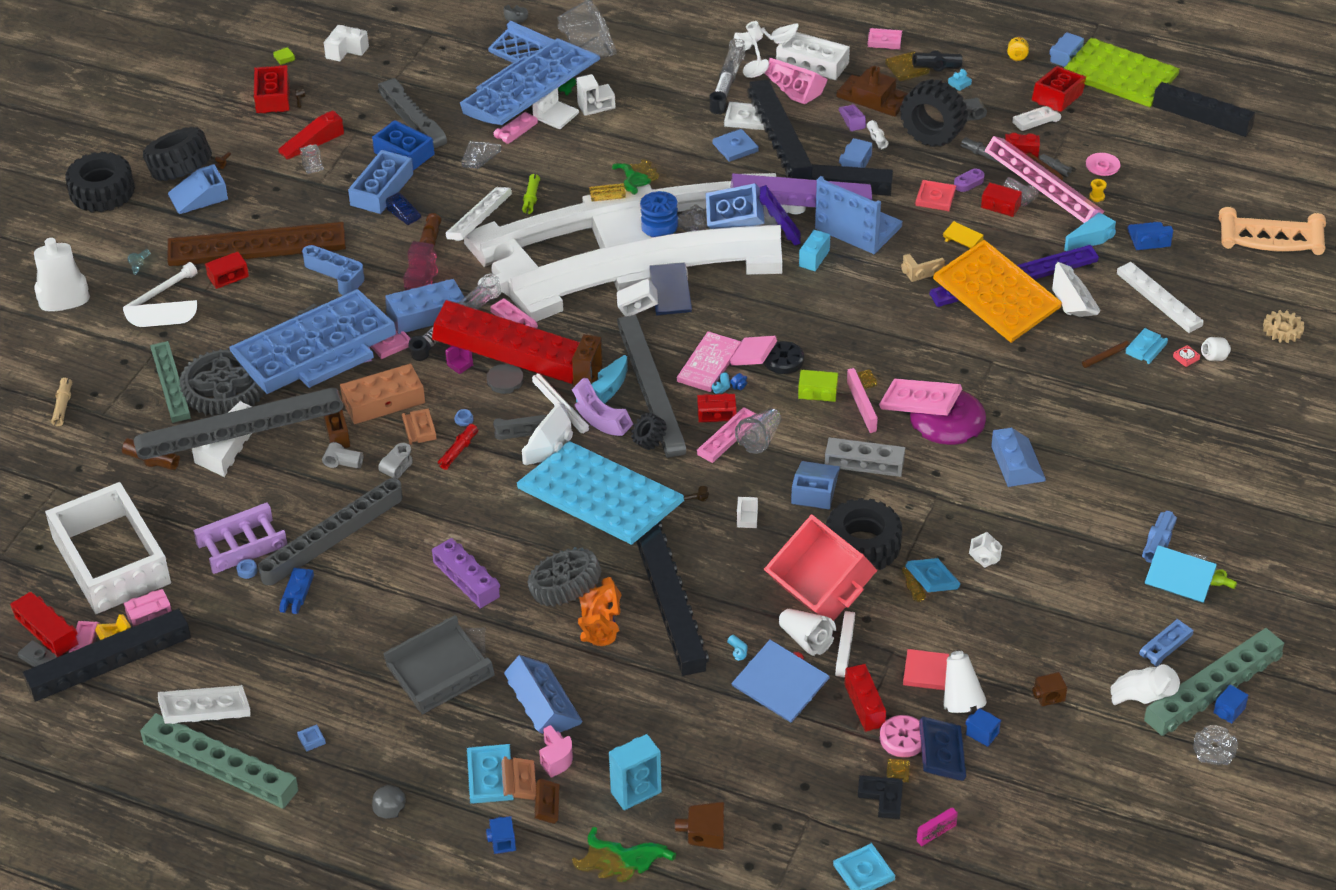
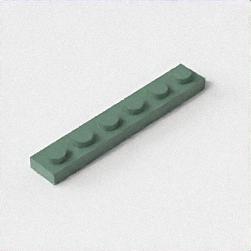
(170, 382)

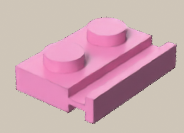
(884, 38)

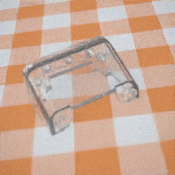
(587, 29)

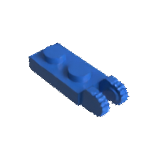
(296, 589)

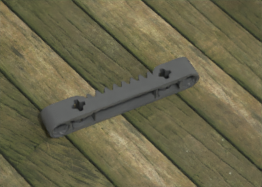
(394, 95)

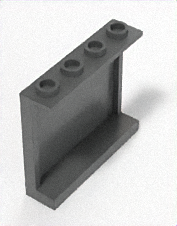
(438, 665)

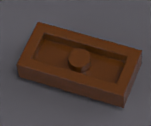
(547, 801)

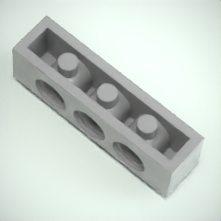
(865, 456)

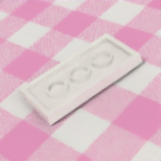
(203, 704)

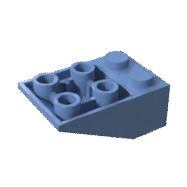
(199, 190)
(814, 485)

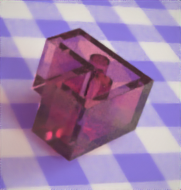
(421, 265)

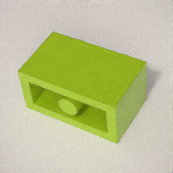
(818, 385)

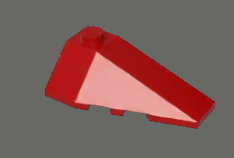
(317, 132)

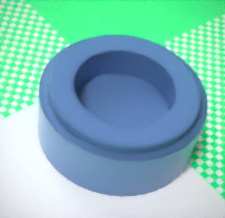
(247, 568)

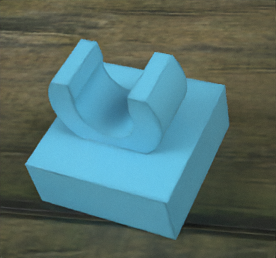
(960, 80)

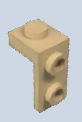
(920, 271)

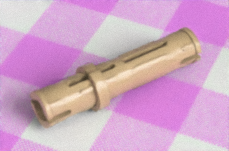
(63, 396)

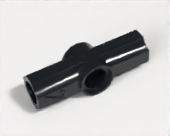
(937, 60)

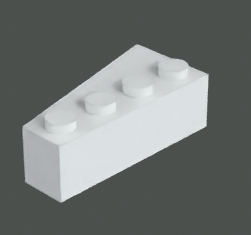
(221, 454)

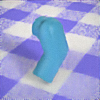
(723, 386)
(740, 650)

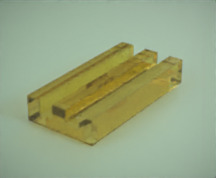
(607, 192)

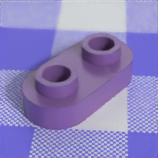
(969, 180)

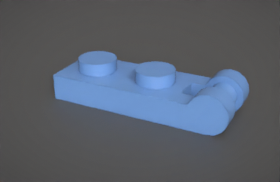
(1166, 642)

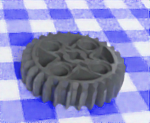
(564, 576)

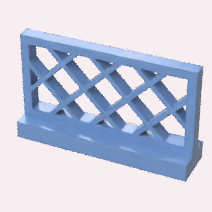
(520, 34)

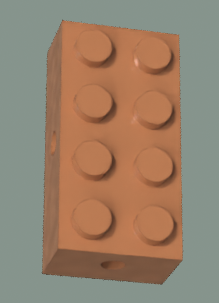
(382, 393)

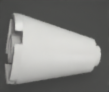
(809, 630)
(962, 685)

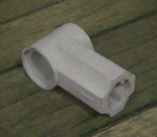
(337, 455)

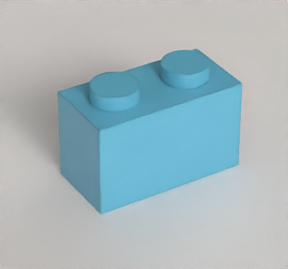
(814, 250)

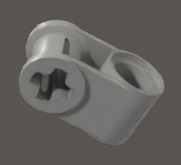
(396, 461)

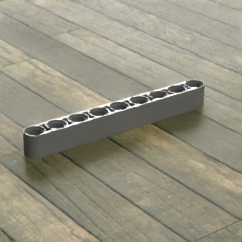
(330, 531)

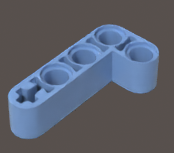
(346, 270)

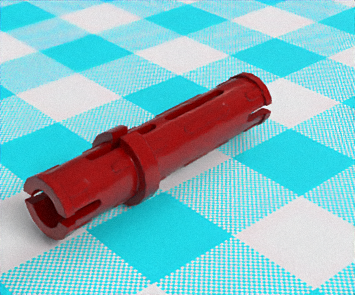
(462, 440)

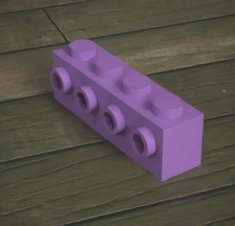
(466, 572)

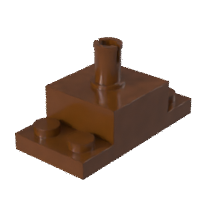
(873, 91)

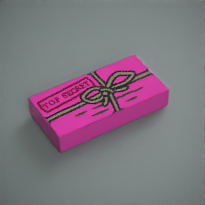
(937, 826)

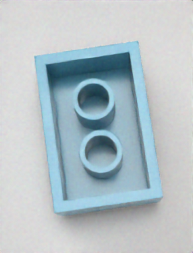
(635, 771)

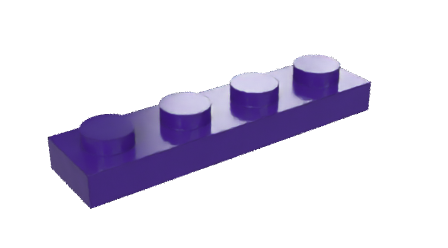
(782, 218)

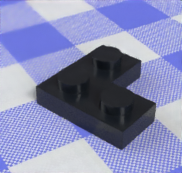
(885, 790)

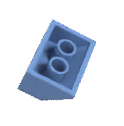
(1016, 458)

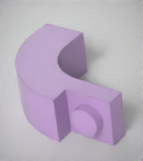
(597, 413)

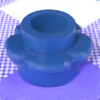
(738, 381)

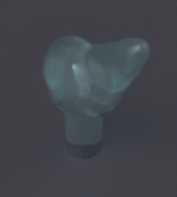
(136, 260)

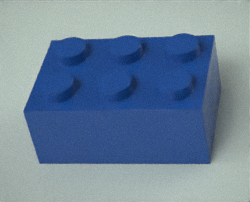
(404, 141)

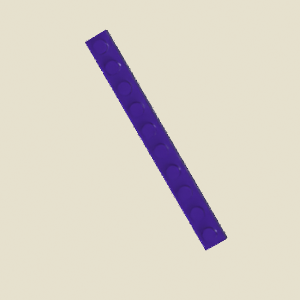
(1035, 269)

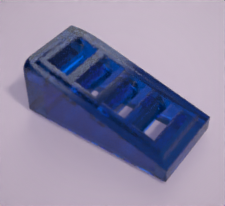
(400, 207)

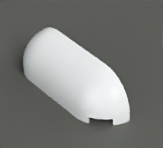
(161, 313)

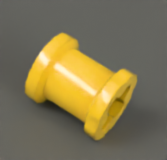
(1098, 187)

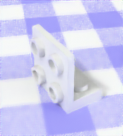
(552, 111)

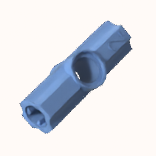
(1159, 534)

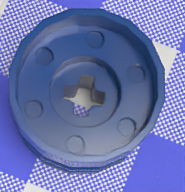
(659, 214)

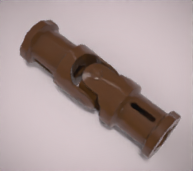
(431, 229)

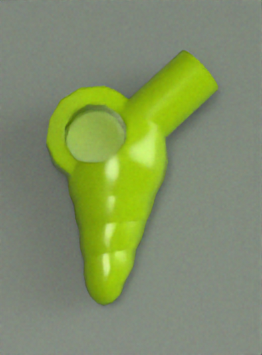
(1220, 578)

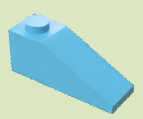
(1093, 232)

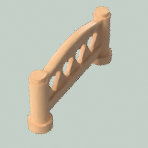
(1312, 231)

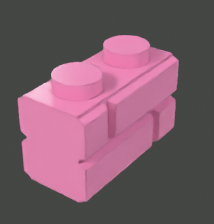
(147, 607)

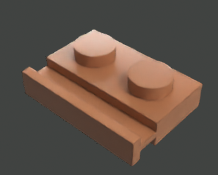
(419, 426)
(519, 778)

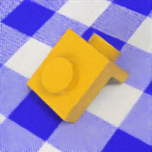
(106, 630)

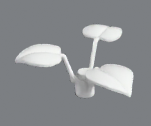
(754, 34)

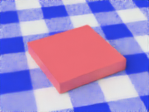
(935, 195)
(925, 669)

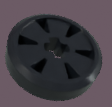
(785, 358)

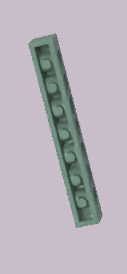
(1212, 681)
(220, 761)

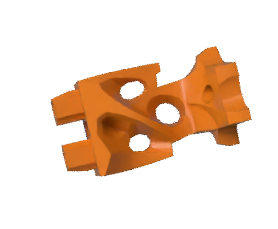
(597, 618)

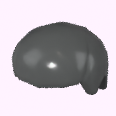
(517, 14)
(388, 801)

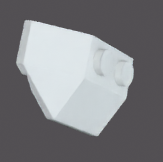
(1073, 293)
(548, 436)

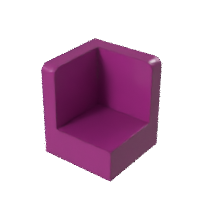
(459, 359)

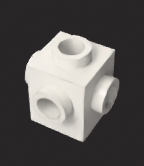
(985, 549)

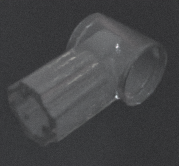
(1029, 192)

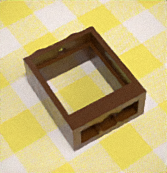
(587, 359)

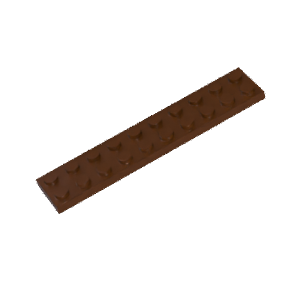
(255, 243)

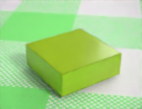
(284, 56)

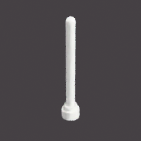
(188, 270)

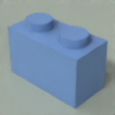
(1066, 49)
(856, 154)

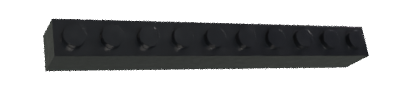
(779, 130)
(672, 602)

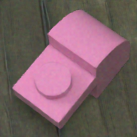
(558, 753)

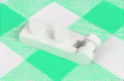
(1036, 117)

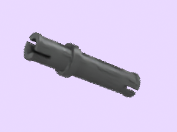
(977, 148)

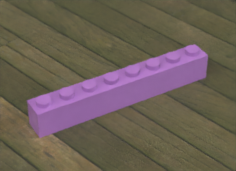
(795, 191)

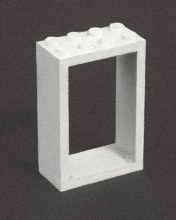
(124, 582)

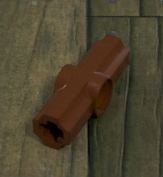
(167, 461)

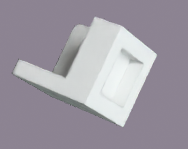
(747, 512)

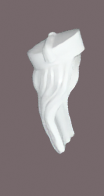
(1145, 685)

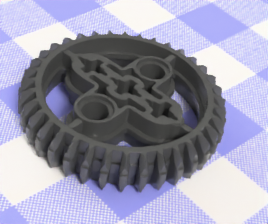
(220, 382)

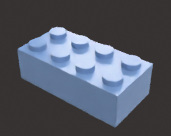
(380, 180)
(420, 305)

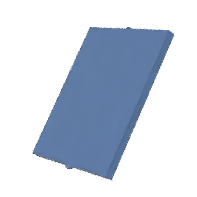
(780, 681)

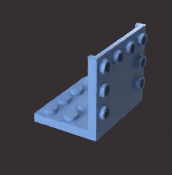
(852, 217)

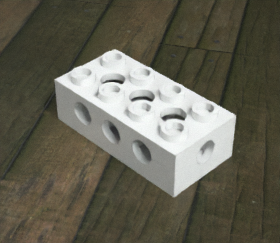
(814, 55)

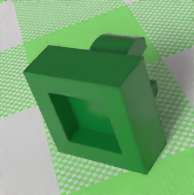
(566, 87)

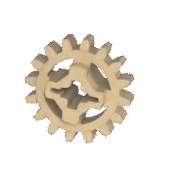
(1283, 326)

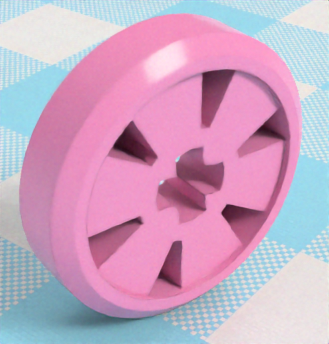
(901, 745)

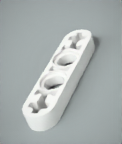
(845, 643)

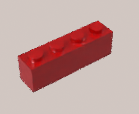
(44, 623)

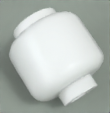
(1215, 349)

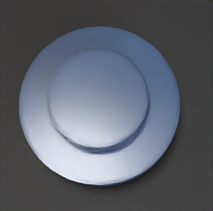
(464, 417)

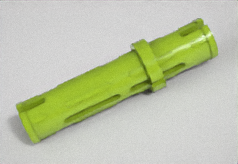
(530, 196)

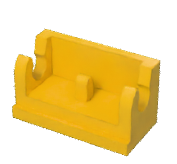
(962, 235)

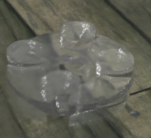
(1215, 755)

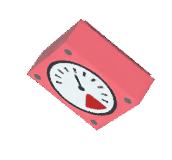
(1186, 356)

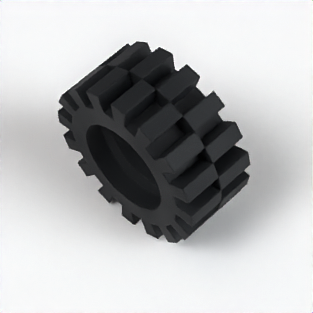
(648, 431)

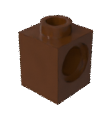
(1050, 689)

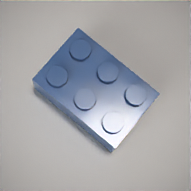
(734, 207)

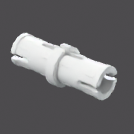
(877, 134)

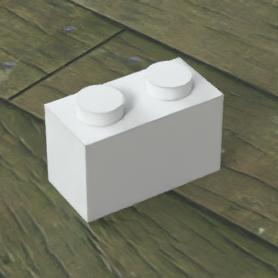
(637, 297)

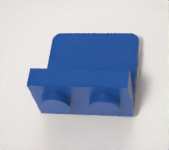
(1150, 235)

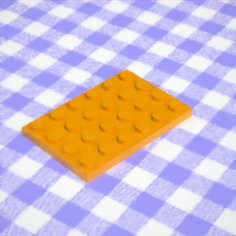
(997, 290)

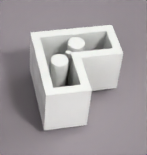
(344, 41)
(593, 97)

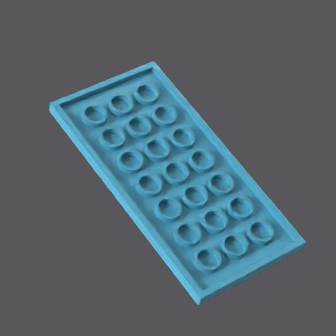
(600, 492)

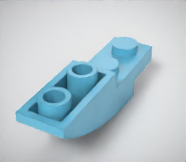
(610, 379)

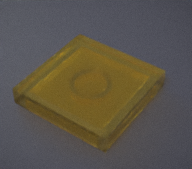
(902, 67)

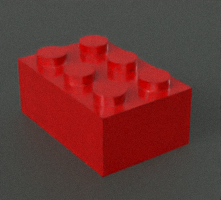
(1058, 88)
(271, 89)

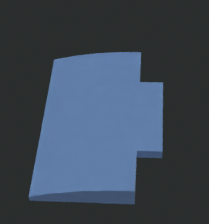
(526, 82)
(315, 343)

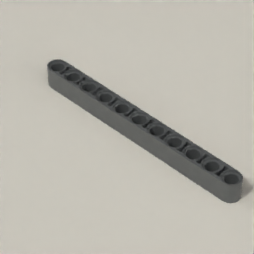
(651, 384)
(237, 423)

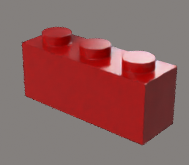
(865, 697)

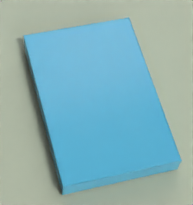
(1180, 574)
(486, 773)

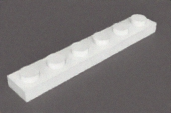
(478, 213)
(1160, 297)

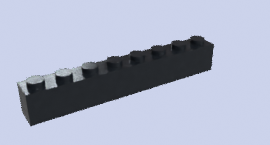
(106, 655)

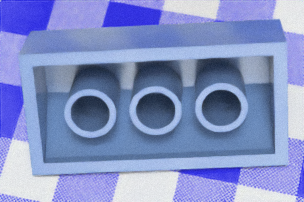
(541, 695)

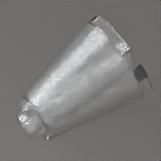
(758, 430)

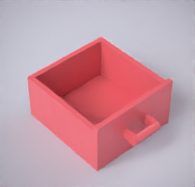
(821, 569)

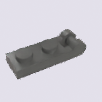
(516, 427)

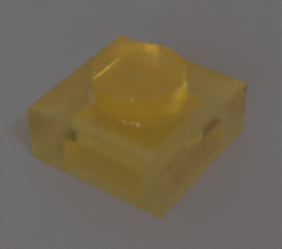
(898, 769)

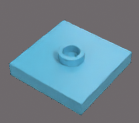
(864, 869)

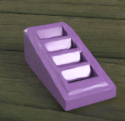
(853, 117)

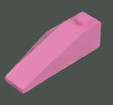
(796, 82)

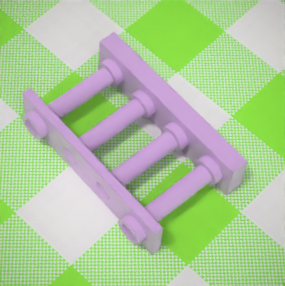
(236, 524)

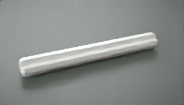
(556, 398)

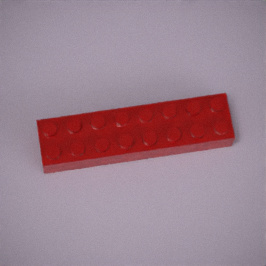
(505, 340)

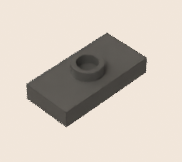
(35, 654)

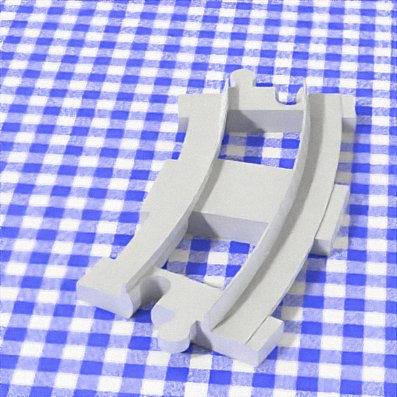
(623, 250)

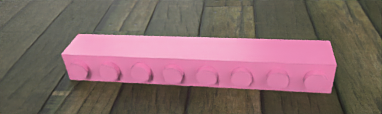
(1042, 179)

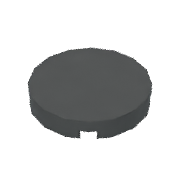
(505, 378)

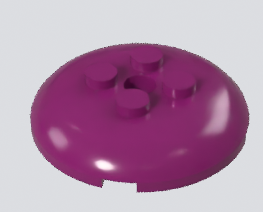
(964, 421)

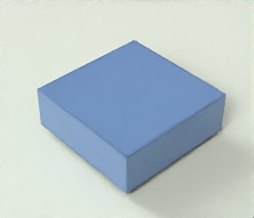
(311, 738)

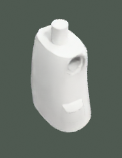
(58, 278)

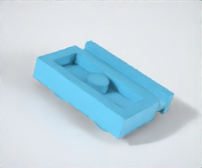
(1146, 345)

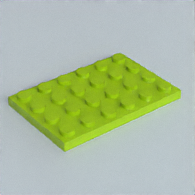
(1121, 71)

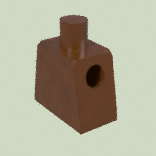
(704, 825)

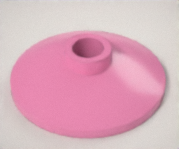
(1103, 164)

